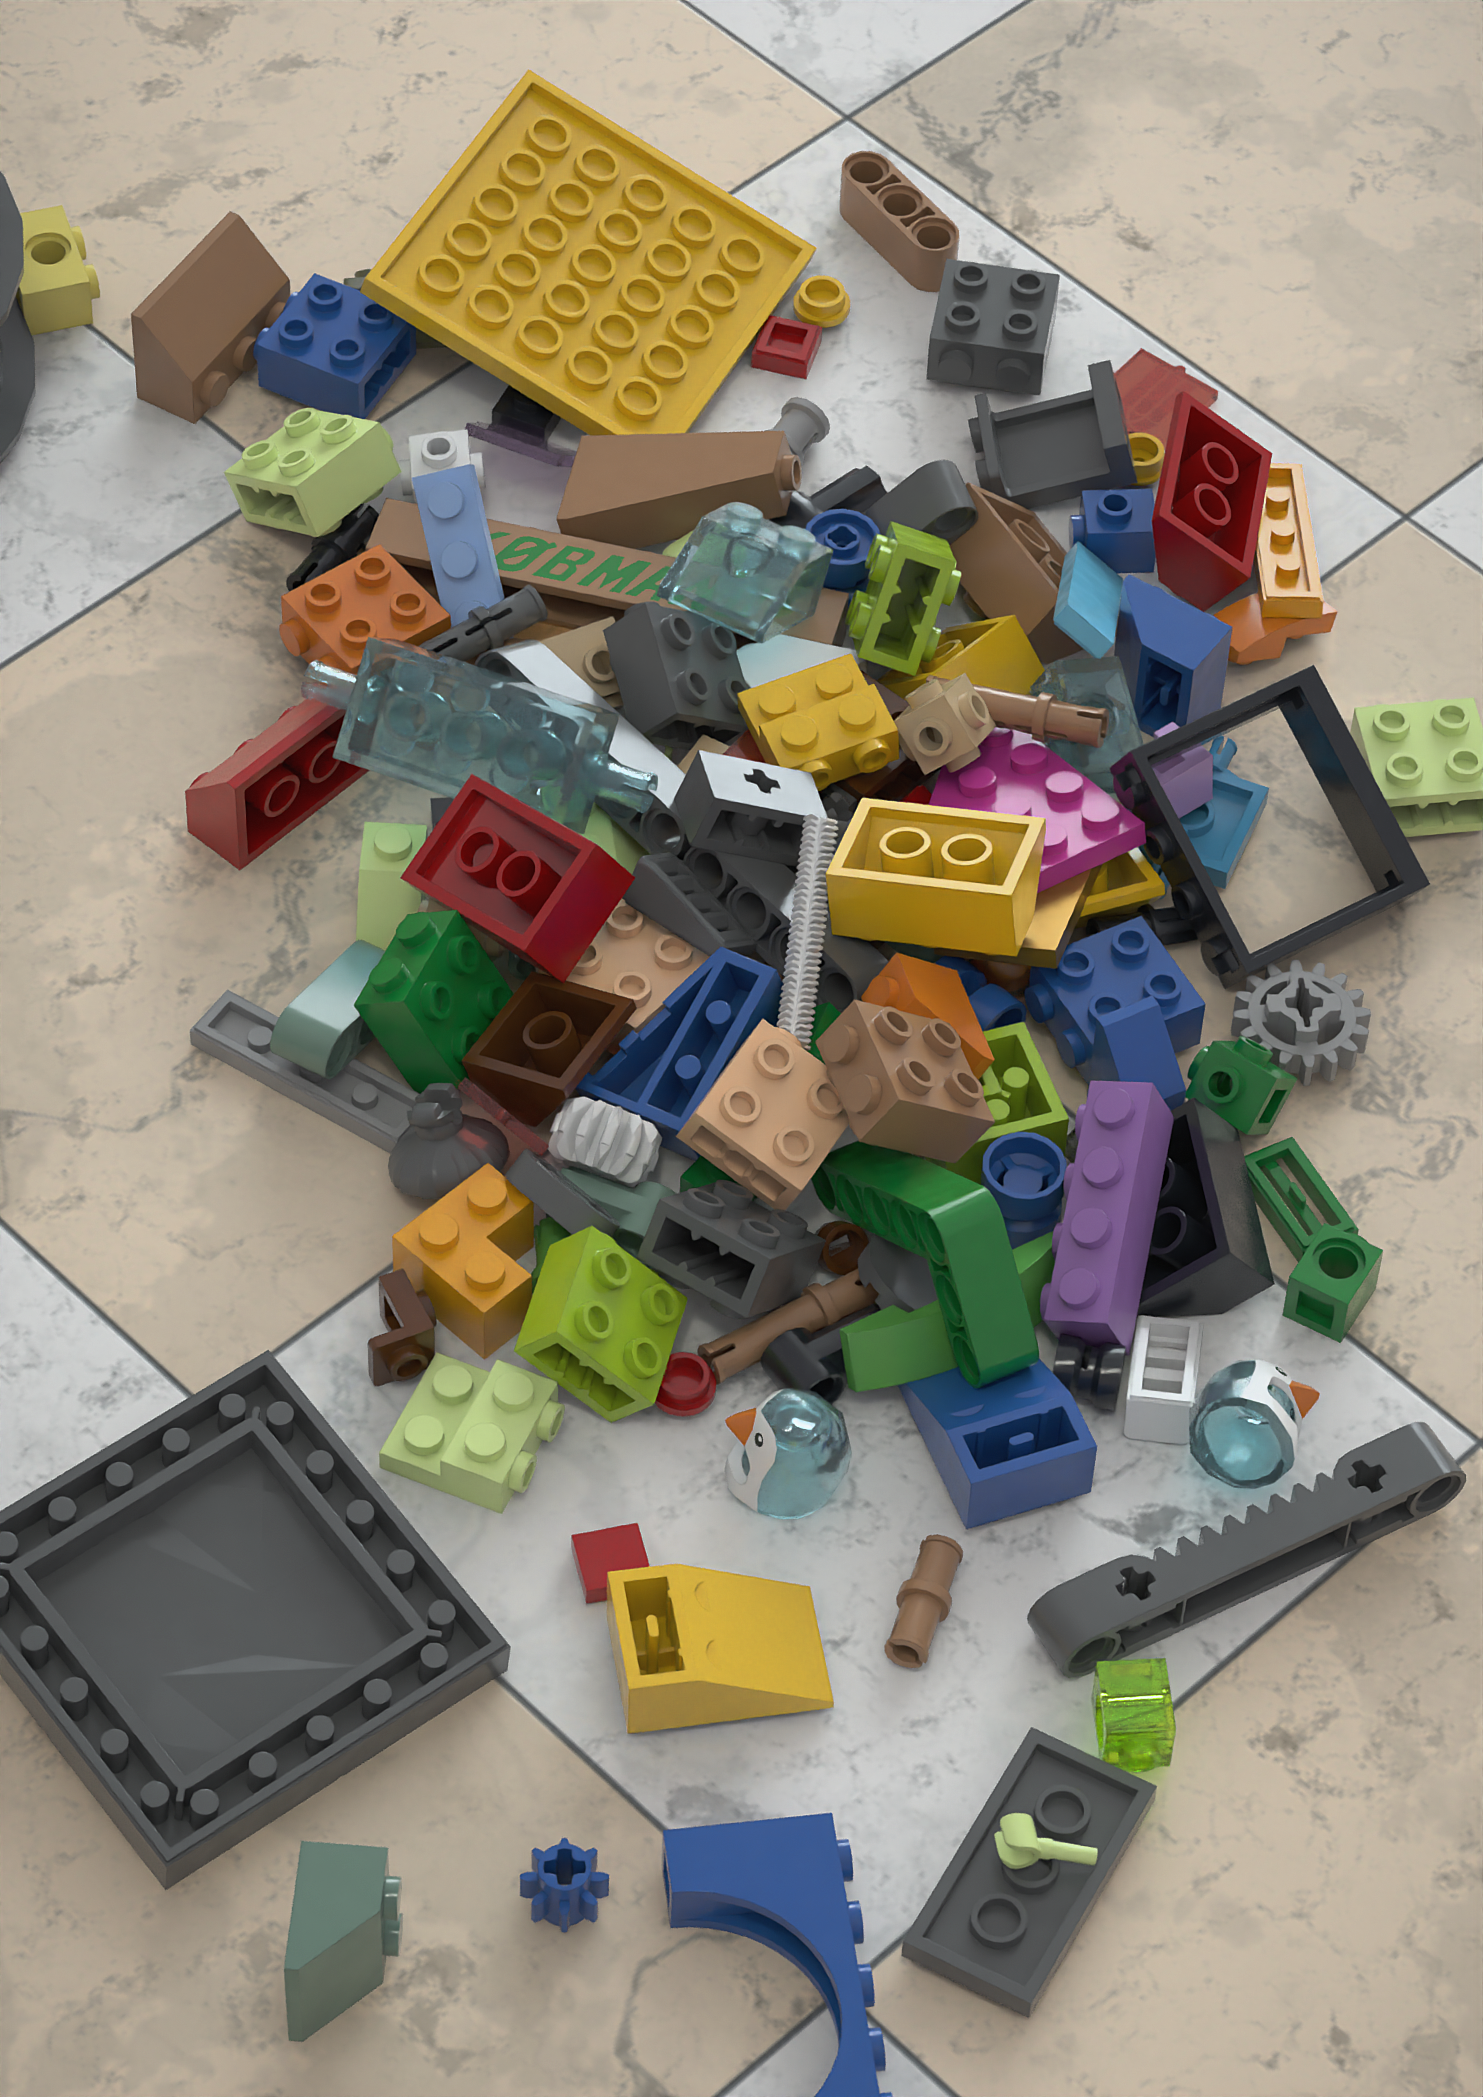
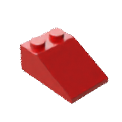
(519, 877)

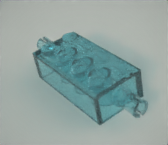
(448, 719)

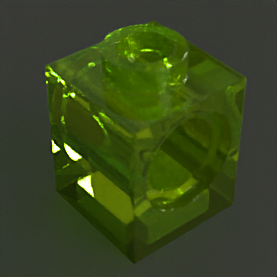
(1133, 1714)

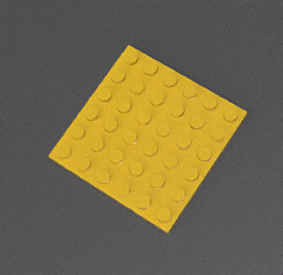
(588, 268)

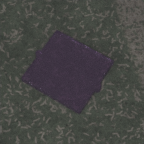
(522, 443)

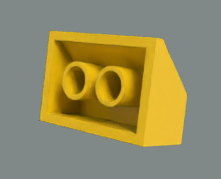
(936, 876)

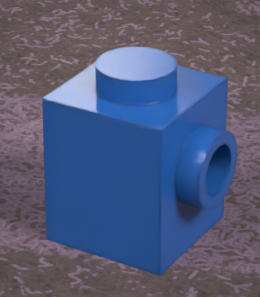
(1117, 528)

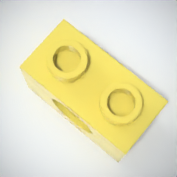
(55, 282)

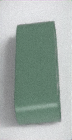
(321, 1024)

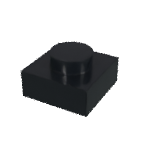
(524, 414)

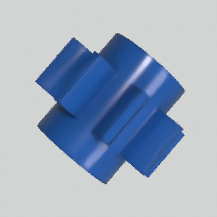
(560, 1903)

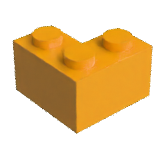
(467, 1256)

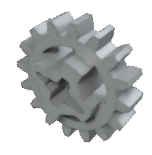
(1303, 1020)

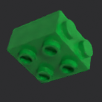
(432, 997)

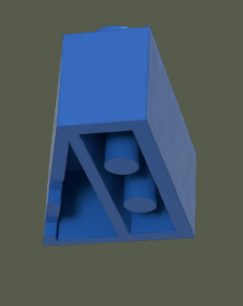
(688, 1044)

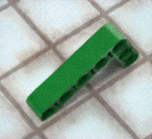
(958, 1233)

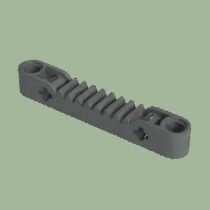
(1368, 1497)

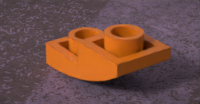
(1264, 638)

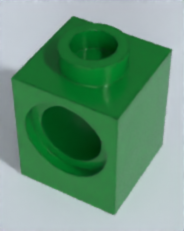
(1332, 1282)

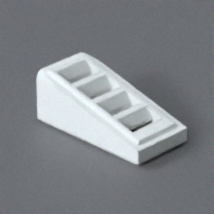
(1162, 1380)

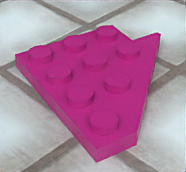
(1033, 781)

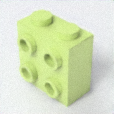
(313, 471)
(1426, 762)

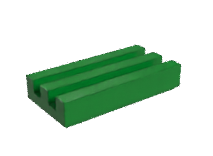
(1311, 1182)

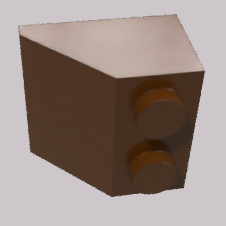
(544, 1044)

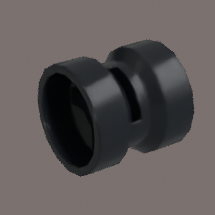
(1090, 1370)

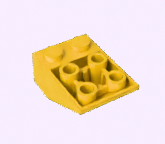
(712, 1647)

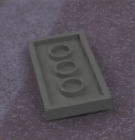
(1012, 1927)

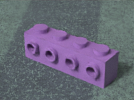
(1108, 1213)

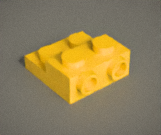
(822, 722)

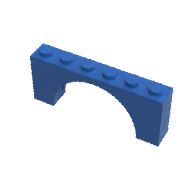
(787, 1891)

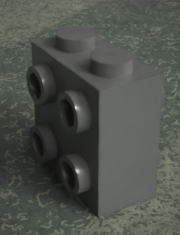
(992, 327)
(676, 675)
(731, 1249)

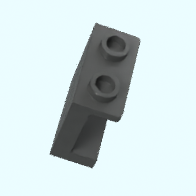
(1055, 445)

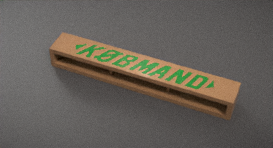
(575, 575)

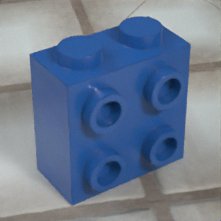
(334, 349)
(1105, 976)

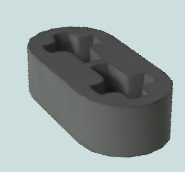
(558, 1195)

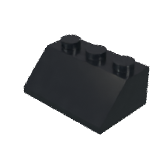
(1206, 1227)

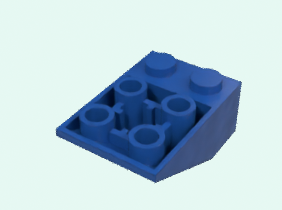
(1003, 1443)

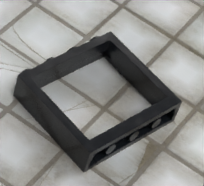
(1346, 785)

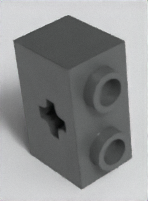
(746, 807)

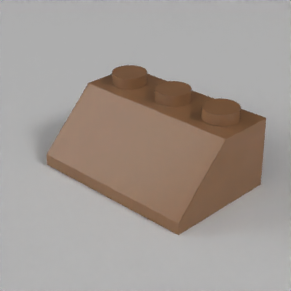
(204, 320)
(1014, 569)

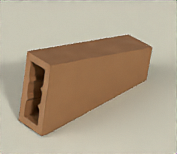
(660, 485)

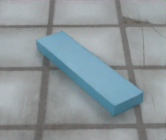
(1088, 601)

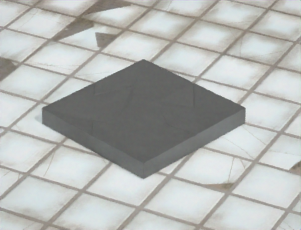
(227, 1618)

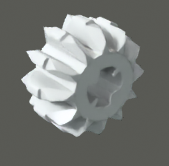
(604, 1141)

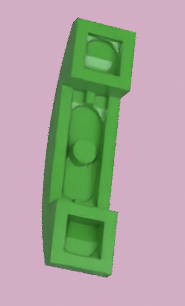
(911, 1346)

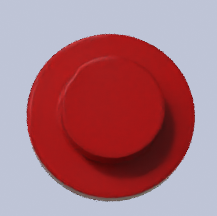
(686, 1385)

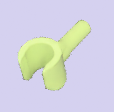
(1020, 1847)

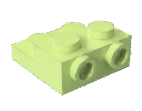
(474, 1430)

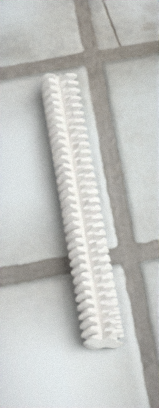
(807, 928)

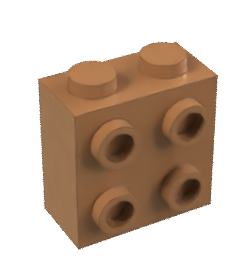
(904, 1081)

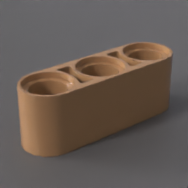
(897, 219)

